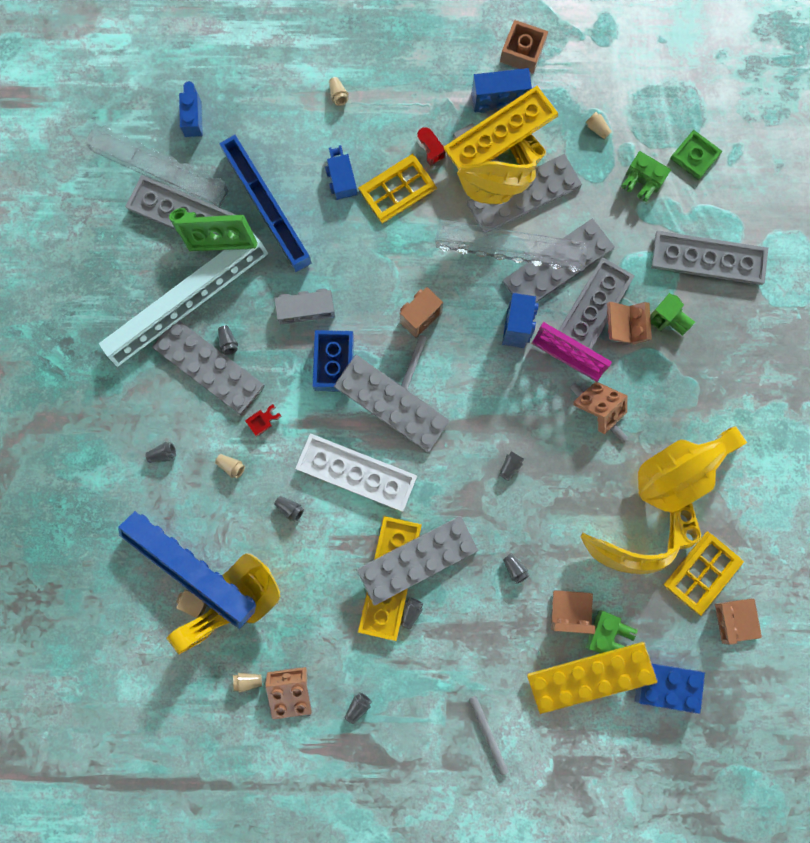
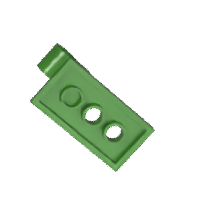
(199, 235)

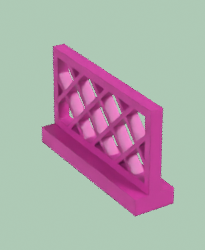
(571, 352)

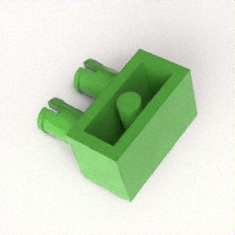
(648, 173)
(670, 314)
(606, 629)

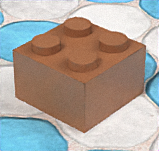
(523, 46)
(421, 311)

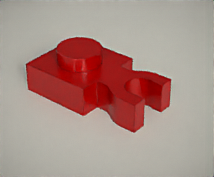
(260, 421)

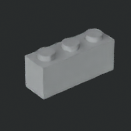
(304, 306)

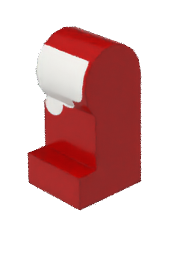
(428, 140)

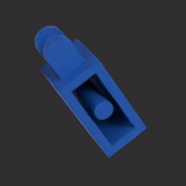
(190, 111)
(341, 174)

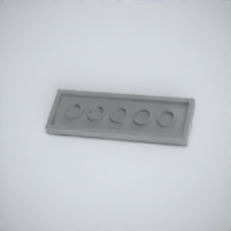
(551, 182)
(158, 200)
(709, 257)
(543, 279)
(589, 311)
(208, 367)
(391, 403)
(416, 560)

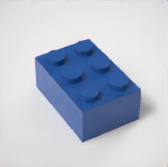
(499, 88)
(519, 320)
(331, 356)
(674, 689)

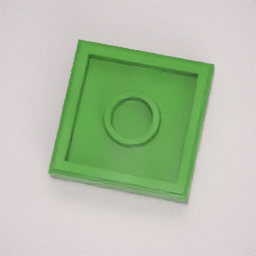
(696, 154)

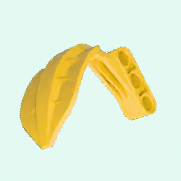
(499, 181)
(685, 470)
(634, 563)
(251, 579)

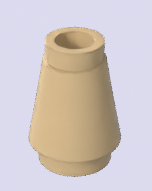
(338, 92)
(598, 125)
(231, 466)
(245, 682)

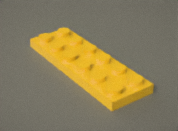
(502, 129)
(385, 618)
(592, 678)

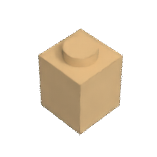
(190, 604)

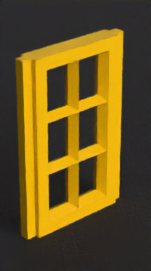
(406, 202)
(719, 583)

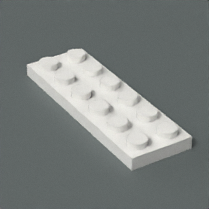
(356, 472)

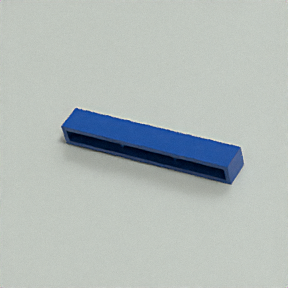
(265, 203)
(187, 570)

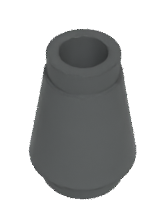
(227, 342)
(163, 452)
(511, 465)
(289, 508)
(516, 569)
(411, 612)
(358, 706)

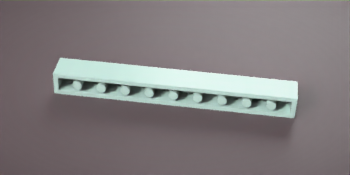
(179, 302)

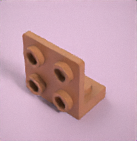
(629, 323)
(604, 403)
(572, 612)
(738, 621)
(288, 693)

